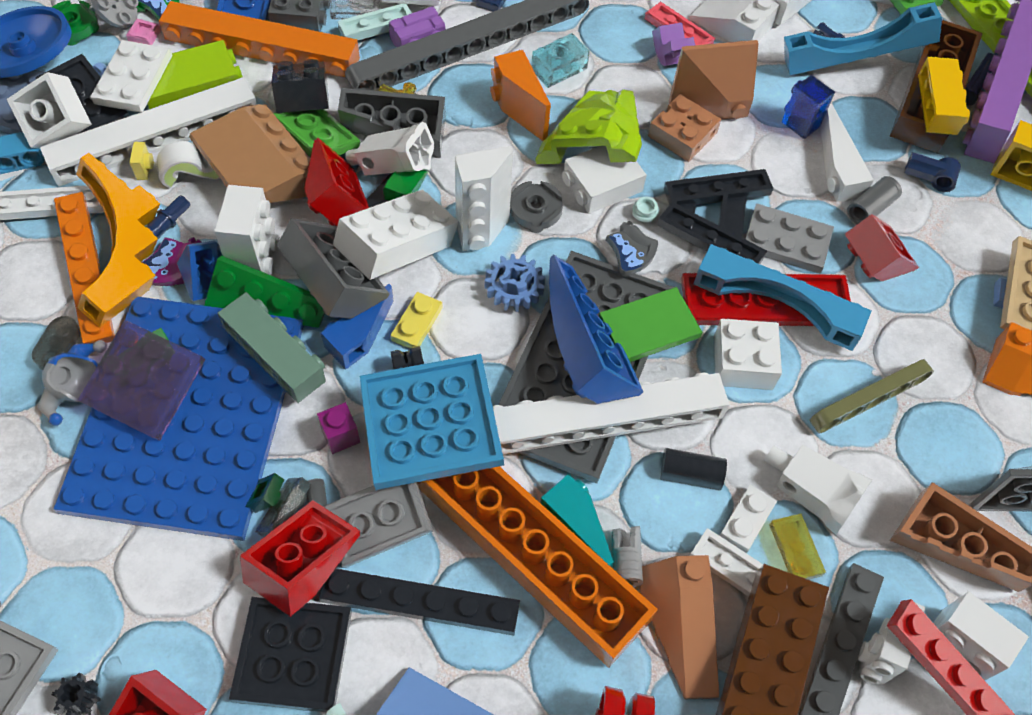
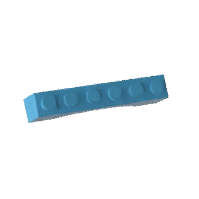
(911, 29)
(833, 316)

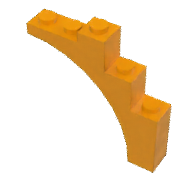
(127, 215)

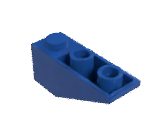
(353, 338)

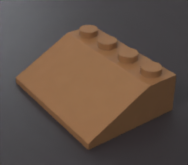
(254, 151)

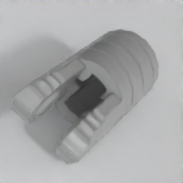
(628, 559)

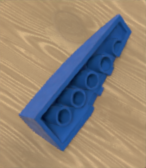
(590, 357)

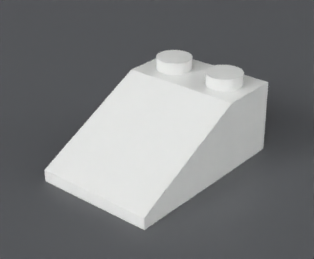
(736, 18)

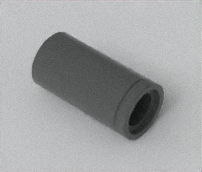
(875, 199)

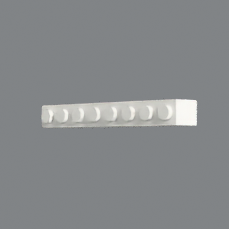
(155, 127)
(579, 419)

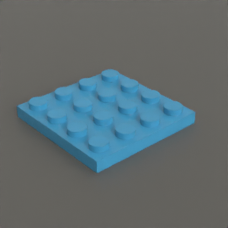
(430, 421)

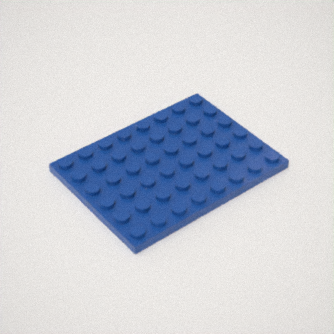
(210, 451)

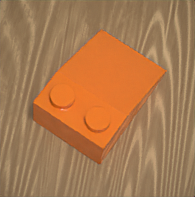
(520, 92)

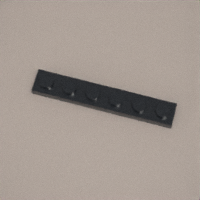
(421, 601)

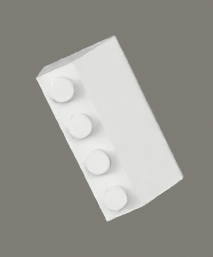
(482, 195)

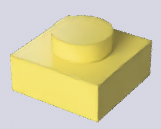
(141, 161)

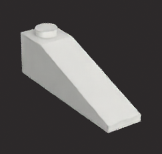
(844, 167)

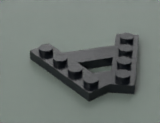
(728, 189)

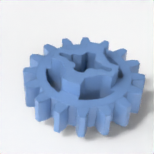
(514, 282)

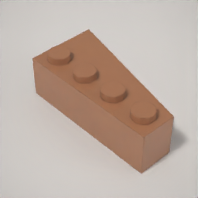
(964, 538)

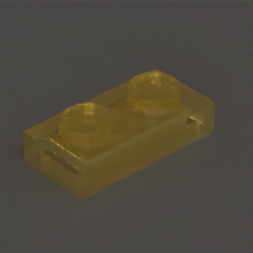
(797, 547)

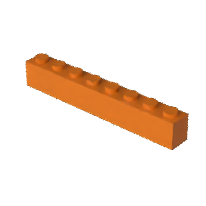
(257, 37)

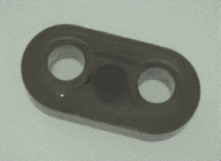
(53, 343)

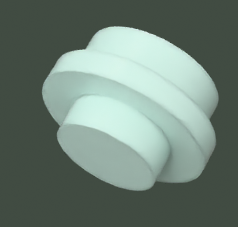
(645, 209)

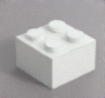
(48, 110)
(748, 354)
(981, 635)

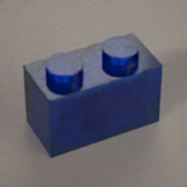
(807, 106)

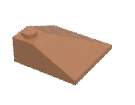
(718, 77)

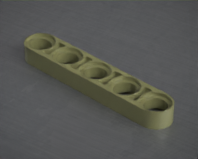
(871, 396)

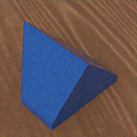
(197, 267)

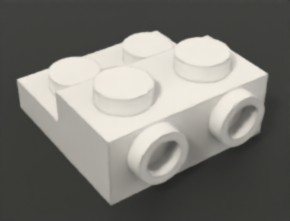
(883, 656)

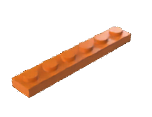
(81, 259)

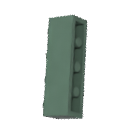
(273, 347)

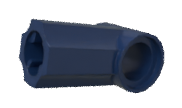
(941, 172)

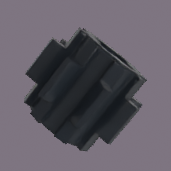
(66, 697)

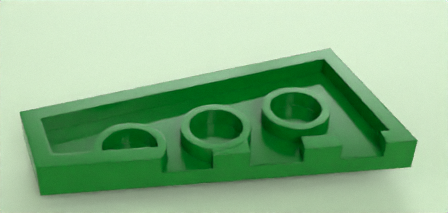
(281, 298)

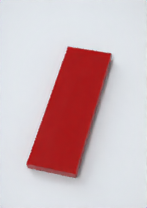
(710, 307)

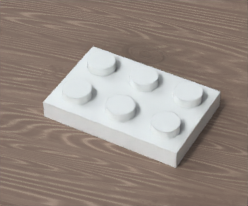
(131, 76)

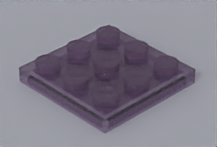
(142, 380)

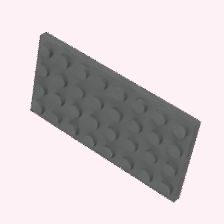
(542, 369)

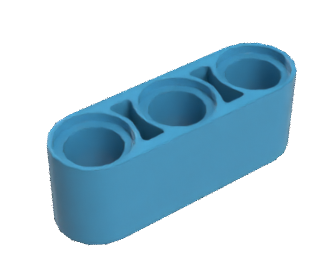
(17, 154)

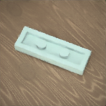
(371, 23)

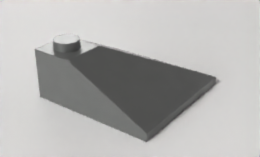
(1008, 493)

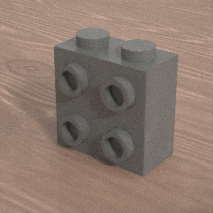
(299, 13)

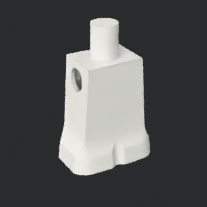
(394, 151)
(819, 484)

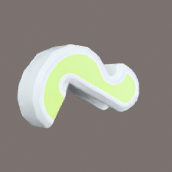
(185, 158)

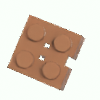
(684, 127)

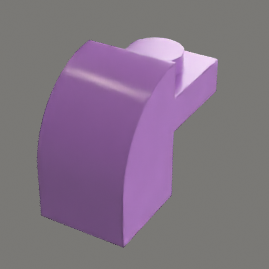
(668, 42)

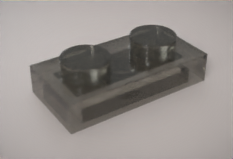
(292, 498)

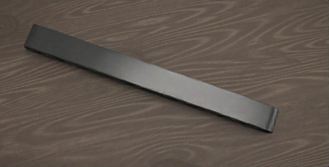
(460, 42)

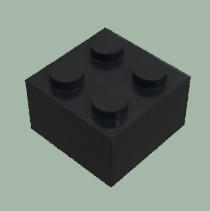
(300, 86)

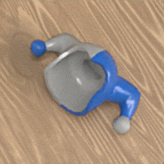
(67, 377)

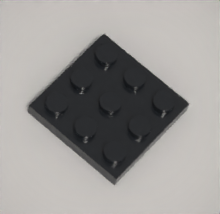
(292, 658)

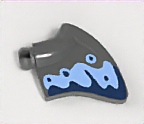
(632, 248)

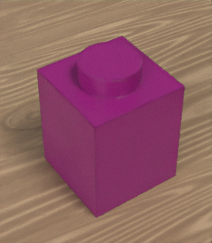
(338, 428)

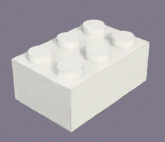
(246, 228)

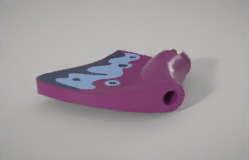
(164, 262)

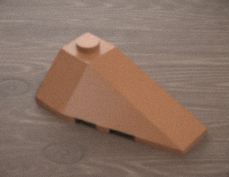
(685, 621)

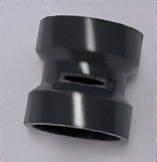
(408, 358)

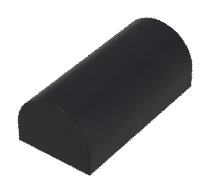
(693, 469)

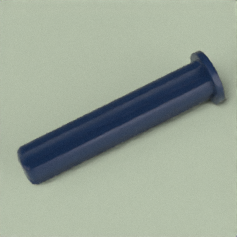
(975, 83)

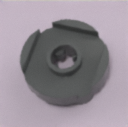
(536, 218)

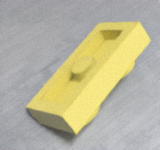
(416, 321)

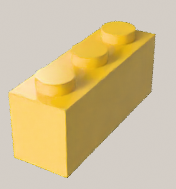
(943, 96)

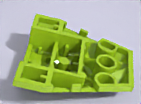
(597, 120)

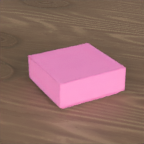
(143, 32)

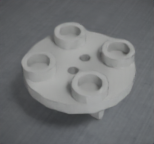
(116, 12)

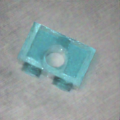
(560, 60)

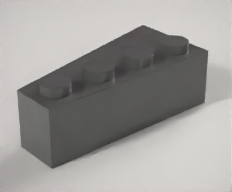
(381, 111)

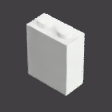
(599, 182)

